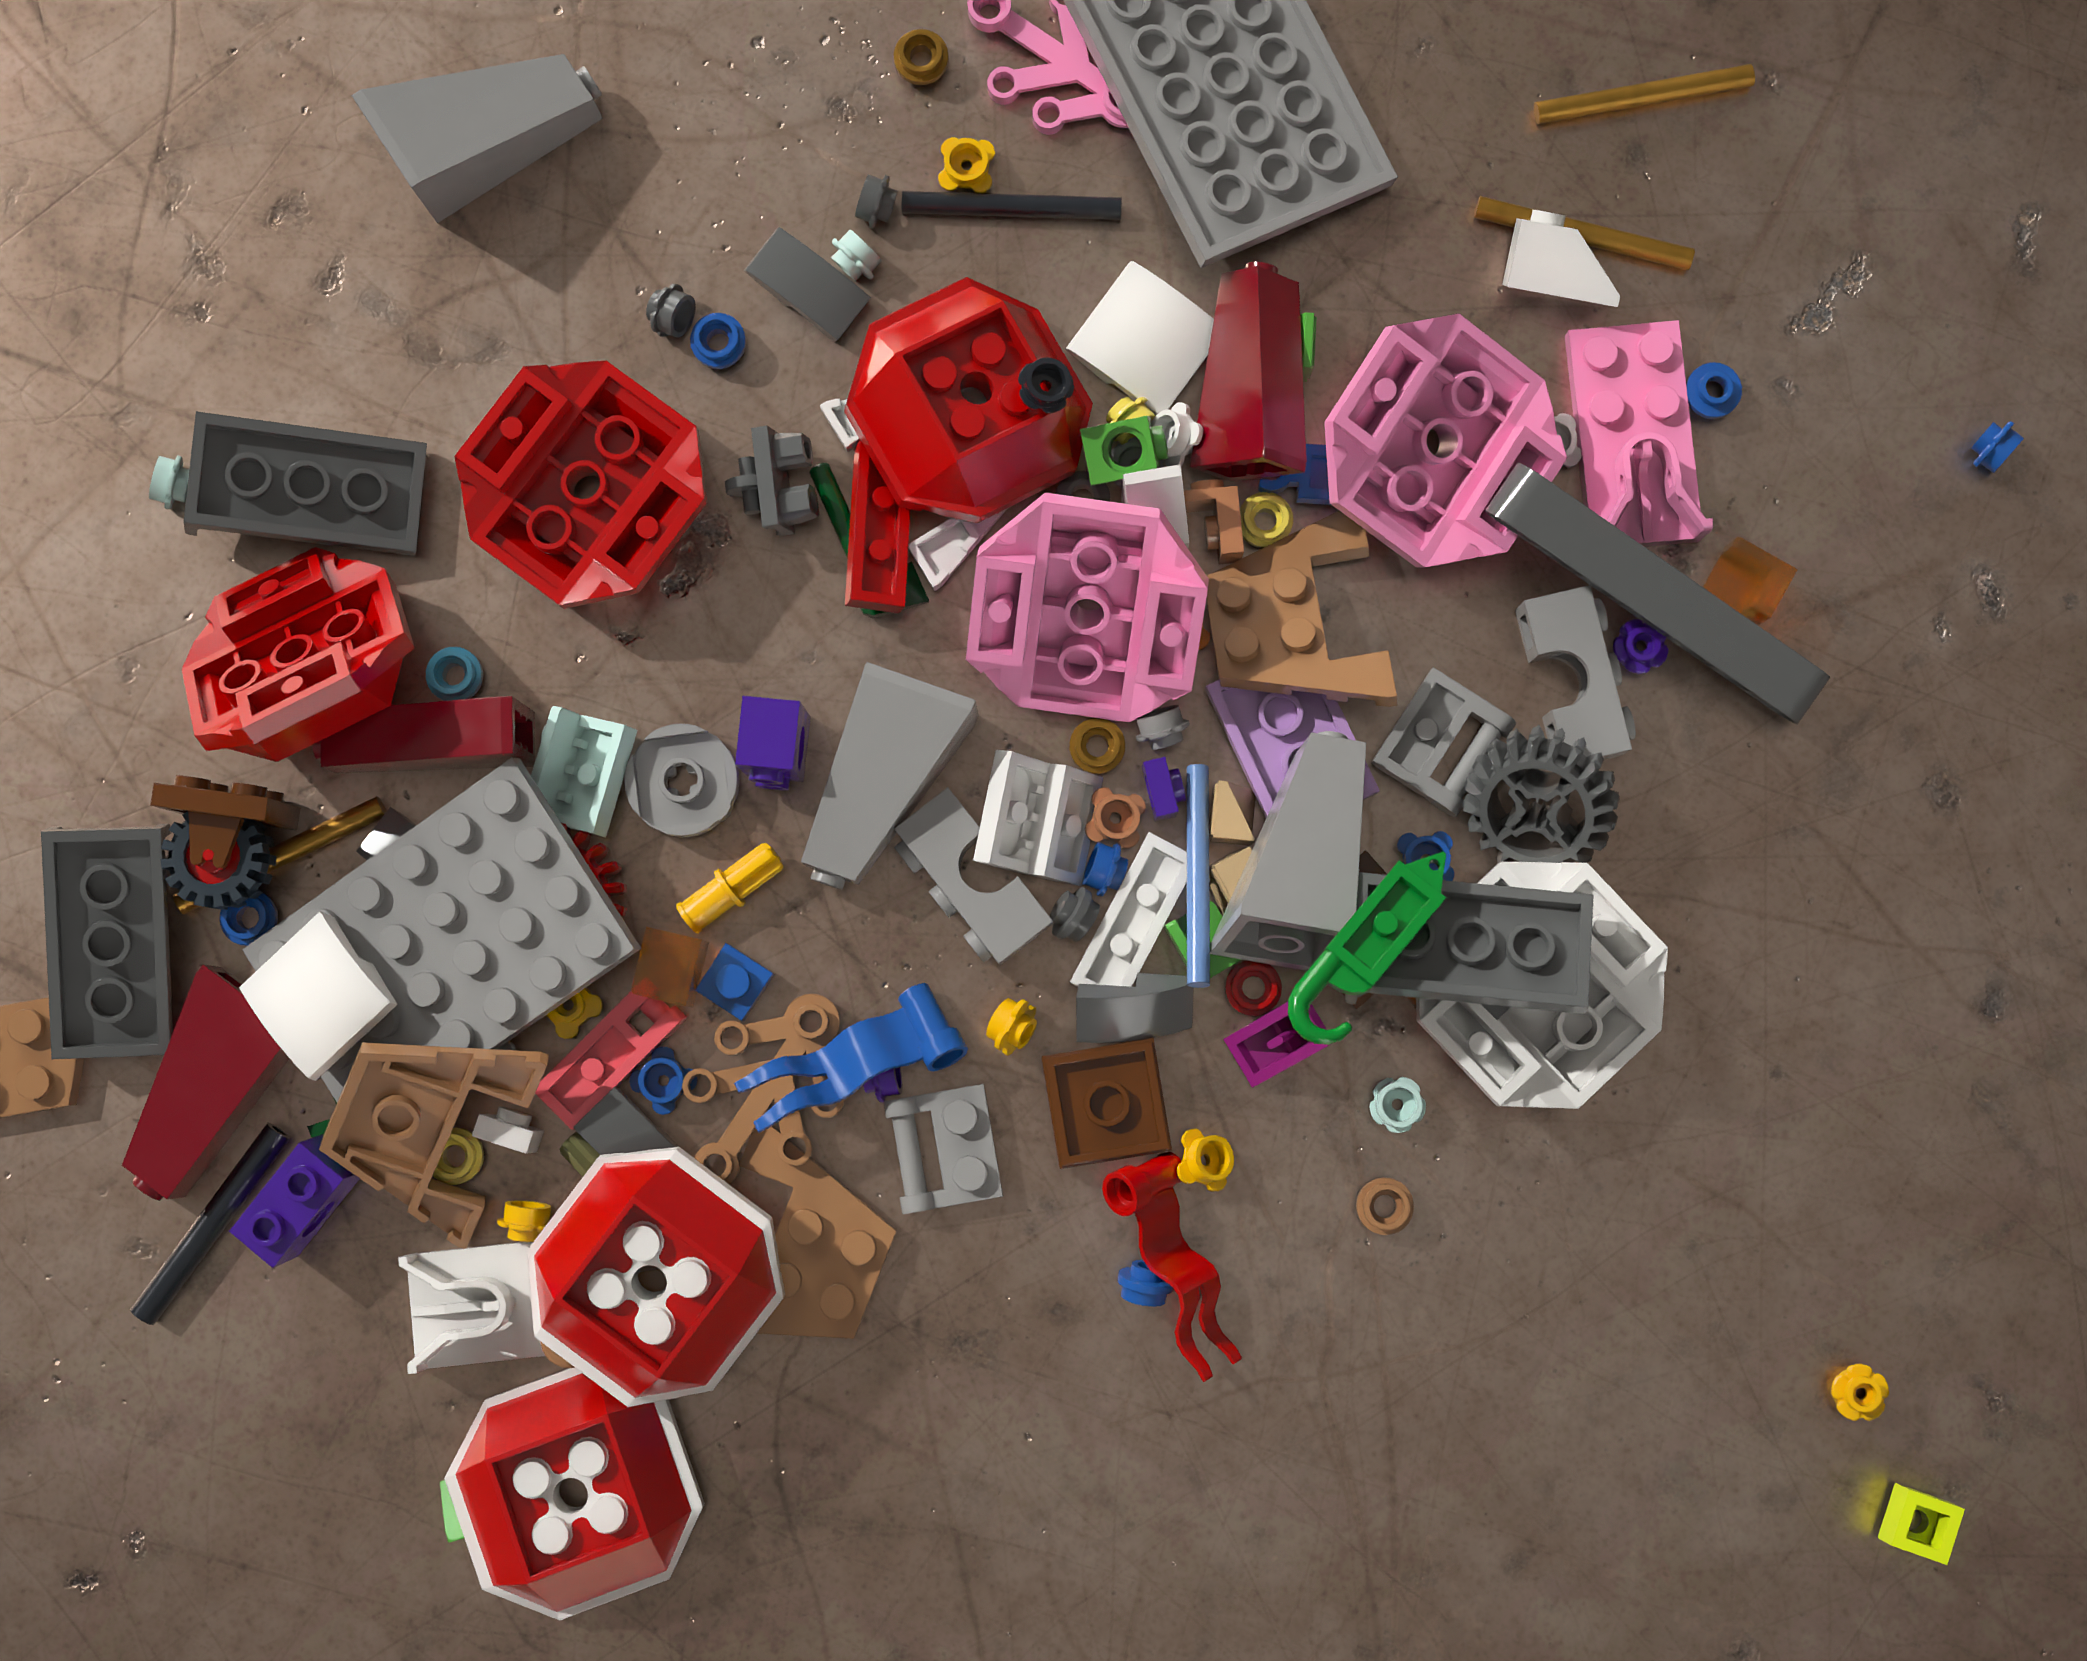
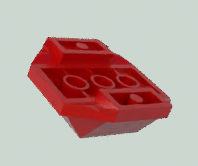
(545, 438)
(932, 441)
(296, 655)

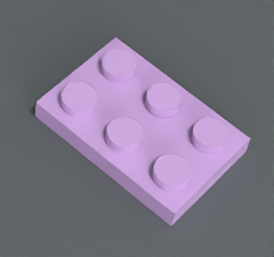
(1270, 730)

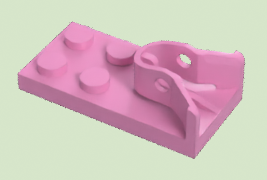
(1636, 431)

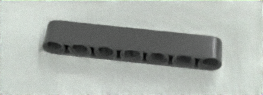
(1657, 593)

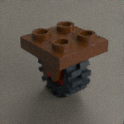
(221, 846)

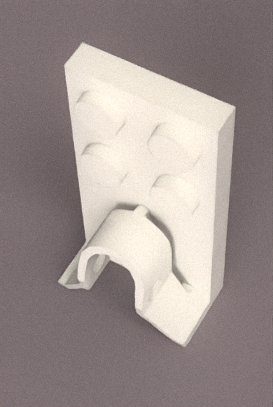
(470, 1306)

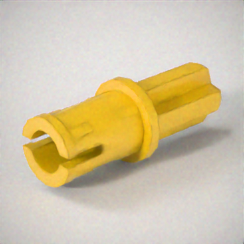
(730, 887)

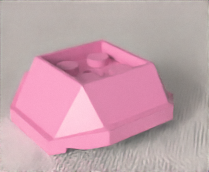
(1486, 418)
(1079, 660)

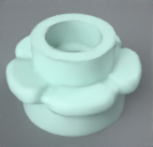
(855, 256)
(169, 481)
(1411, 1111)

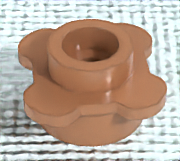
(1129, 810)

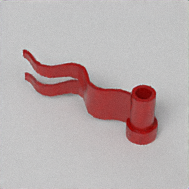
(1151, 1197)

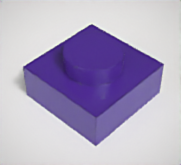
(1163, 788)

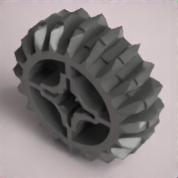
(1558, 833)

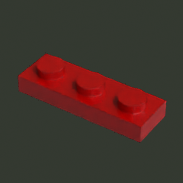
(876, 541)

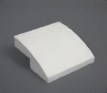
(1144, 338)
(1036, 818)
(317, 996)

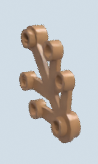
(761, 1097)

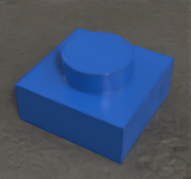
(734, 982)

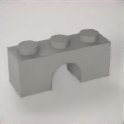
(1570, 630)
(998, 920)

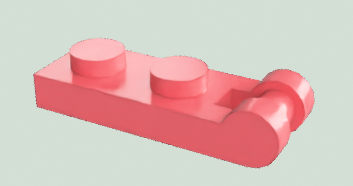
(606, 1057)

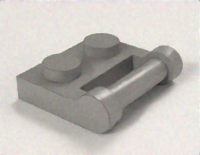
(1427, 732)
(962, 1143)

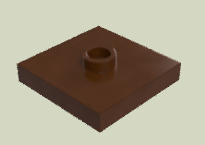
(1106, 1103)

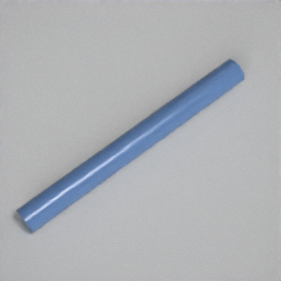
(1198, 876)

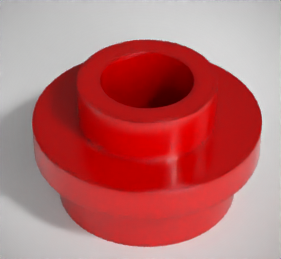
(1271, 983)

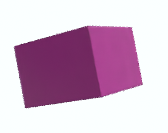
(1271, 1044)

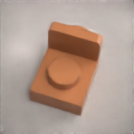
(1224, 528)

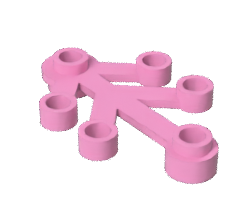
(1066, 65)

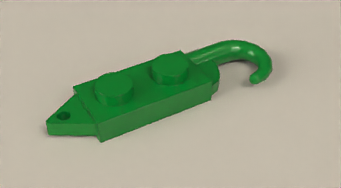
(1369, 942)

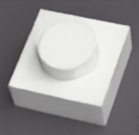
(509, 1130)

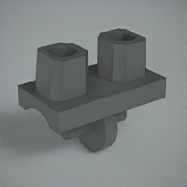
(766, 484)

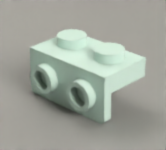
(582, 768)

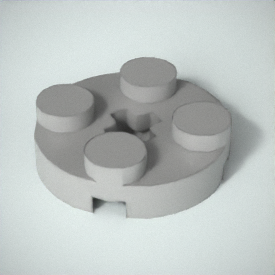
(657, 760)

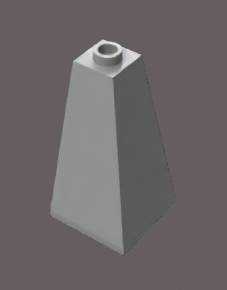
(478, 126)
(884, 765)
(1304, 862)

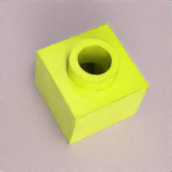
(1937, 1529)

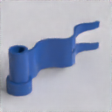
(863, 1052)

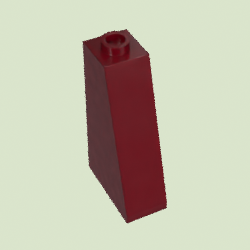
(1253, 379)
(434, 737)
(204, 1087)

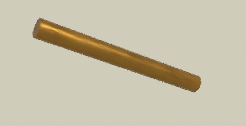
(1644, 94)
(1595, 235)
(314, 839)

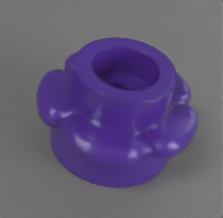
(1633, 659)
(885, 1084)

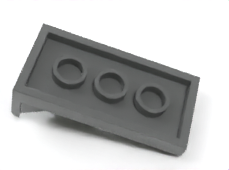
(304, 484)
(107, 941)
(1495, 948)

